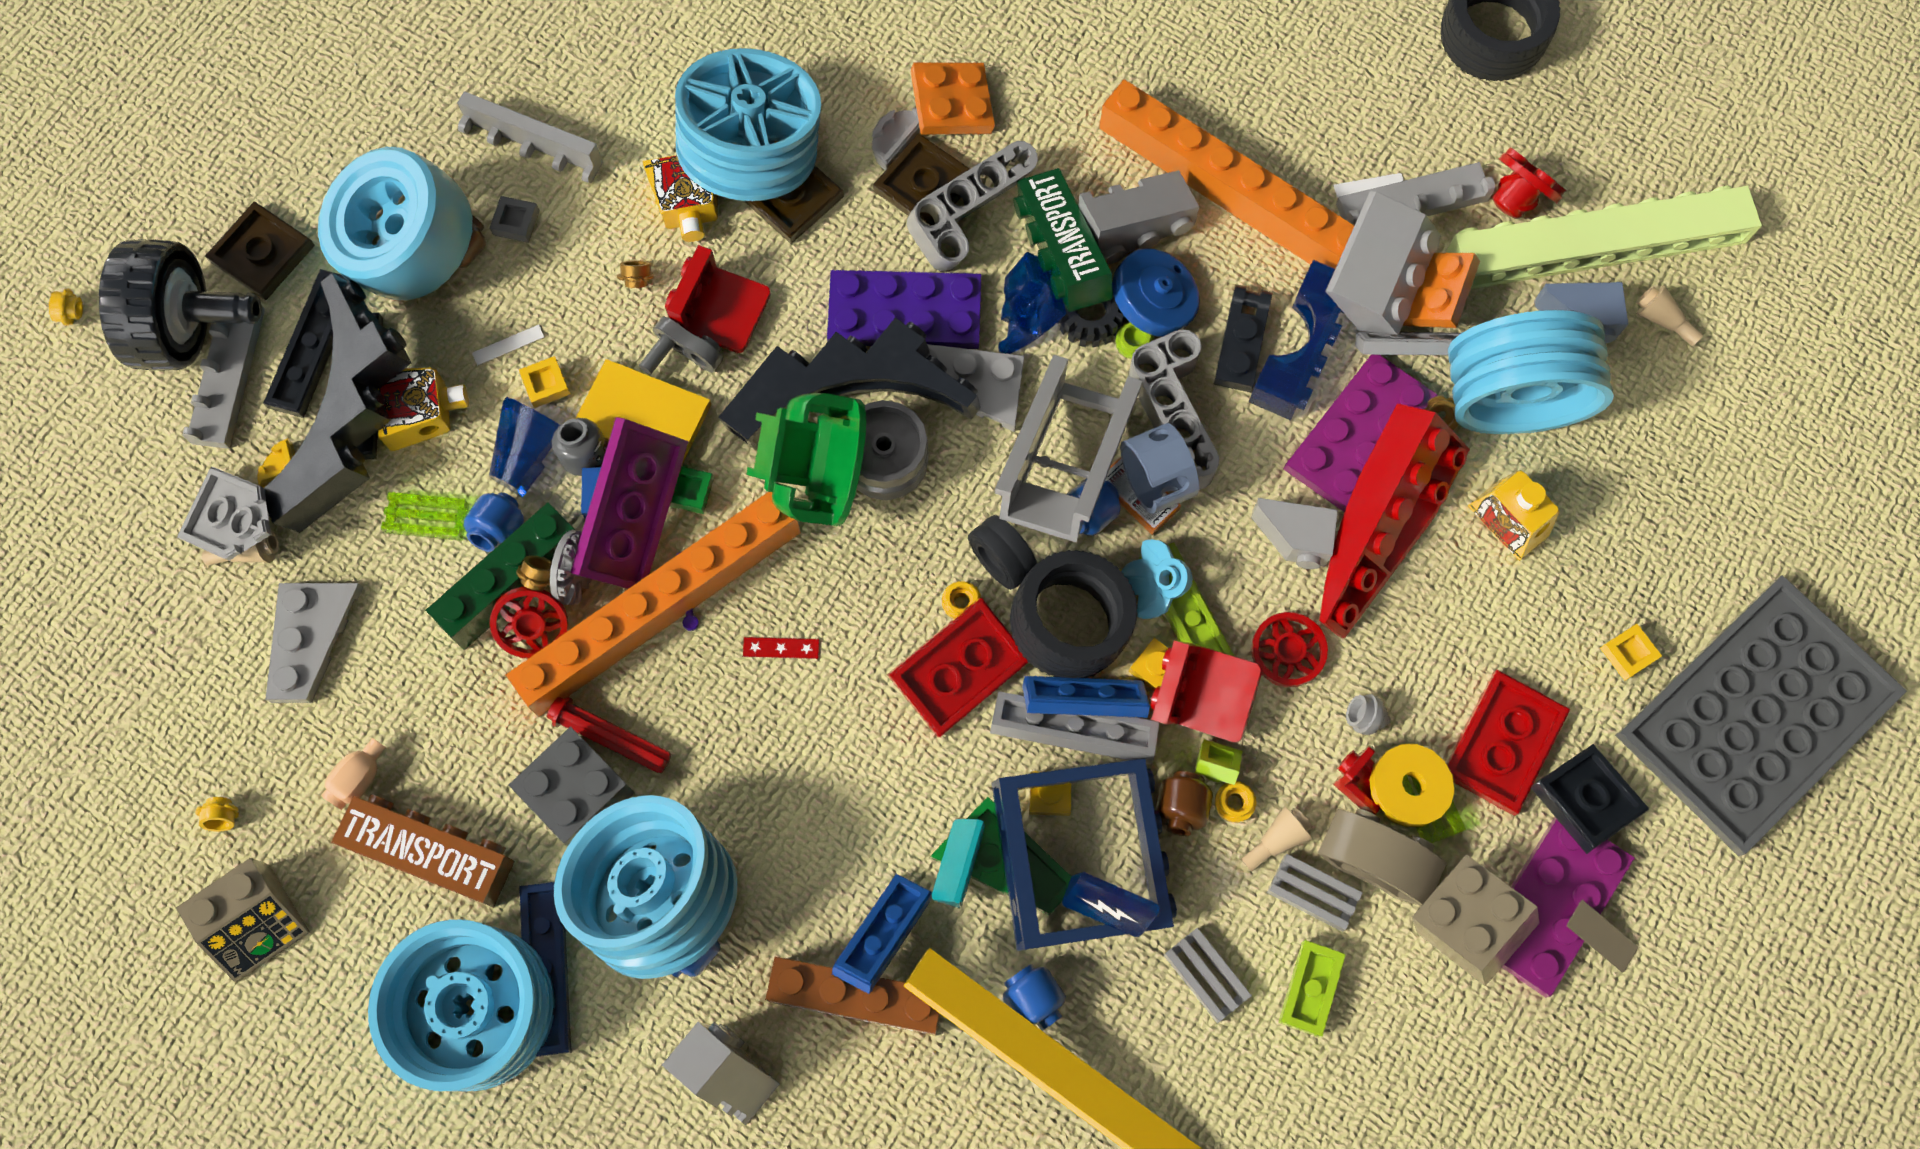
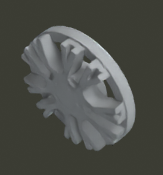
(570, 585)

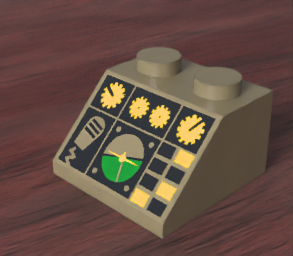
(243, 919)

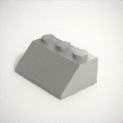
(1383, 264)

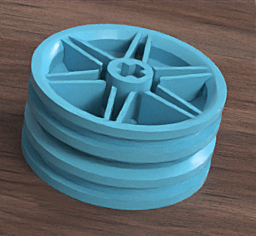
(733, 113)
(1530, 372)
(661, 901)
(420, 963)

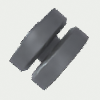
(893, 451)

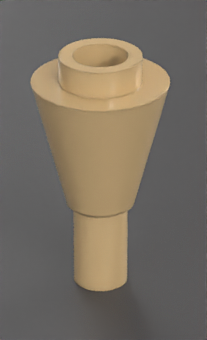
(1663, 310)
(261, 553)
(1284, 833)

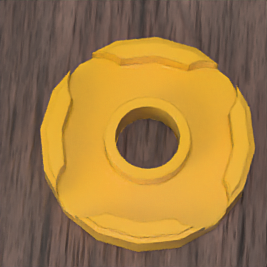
(1427, 769)

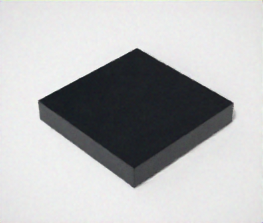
(1589, 798)

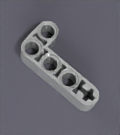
(974, 195)
(1166, 383)

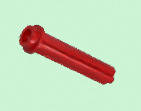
(607, 734)

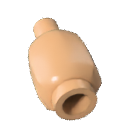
(352, 775)

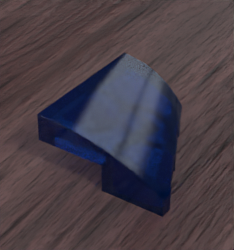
(1028, 304)
(520, 446)

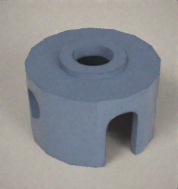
(1158, 464)

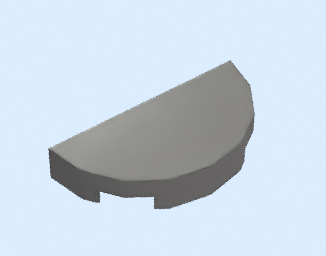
(893, 135)

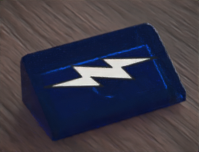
(1109, 904)

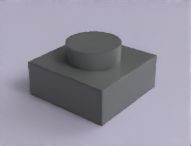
(514, 219)

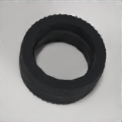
(1495, 58)
(1100, 580)

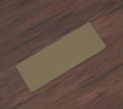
(1602, 936)

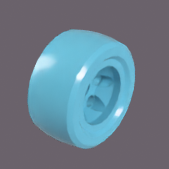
(417, 240)

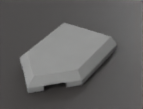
(226, 515)

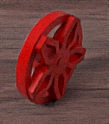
(527, 622)
(1289, 649)

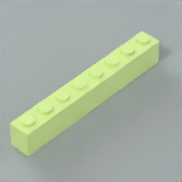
(1609, 235)

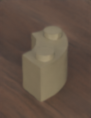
(1382, 856)

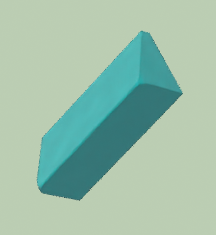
(958, 861)

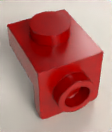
(1355, 779)

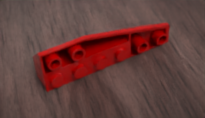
(1389, 510)

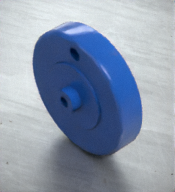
(1155, 292)

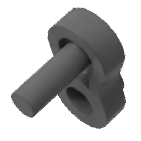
(671, 335)

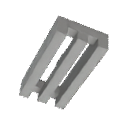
(1346, 907)
(1230, 1004)

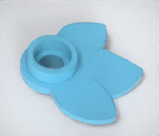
(1151, 578)

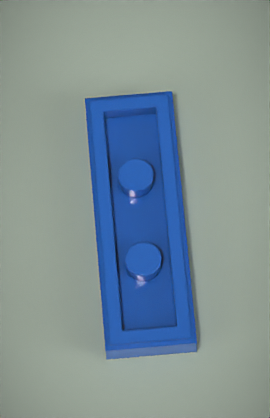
(1085, 696)
(882, 933)

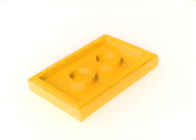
(644, 400)

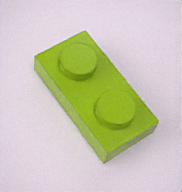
(1312, 988)

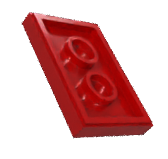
(958, 667)
(1506, 742)

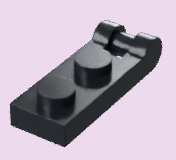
(1242, 339)

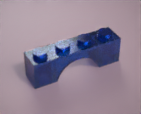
(1285, 377)

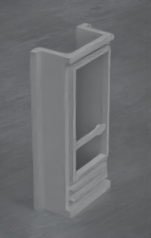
(1042, 507)

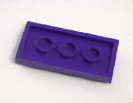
(938, 303)

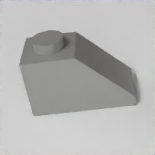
(1298, 531)

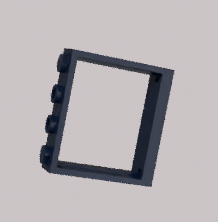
(1016, 856)

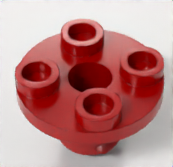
(1522, 188)

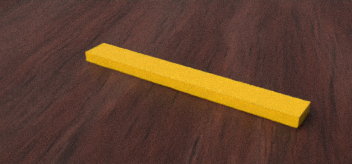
(1040, 1057)

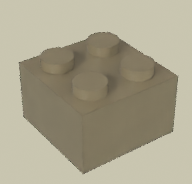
(1476, 919)

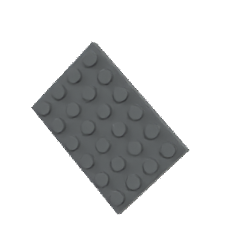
(1760, 715)

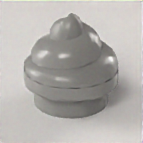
(1367, 714)

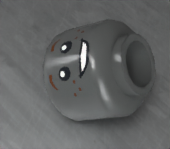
(579, 445)

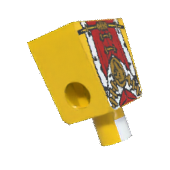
(680, 198)
(418, 407)
(1517, 512)

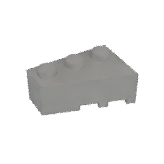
(1139, 214)
(720, 1072)

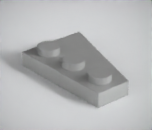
(992, 374)
(303, 637)

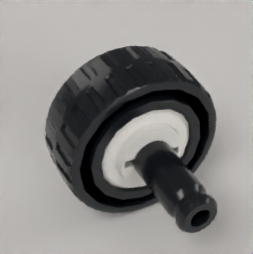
(159, 305)

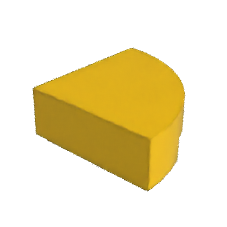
(275, 462)

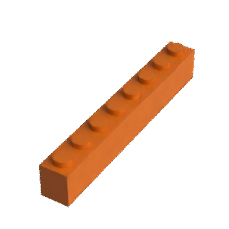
(1225, 176)
(652, 604)

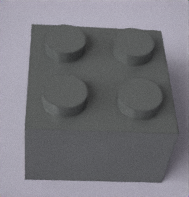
(569, 785)

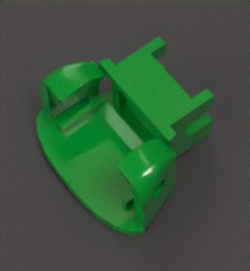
(812, 455)

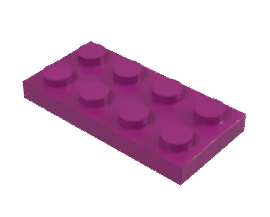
(1346, 434)
(629, 504)
(1556, 882)

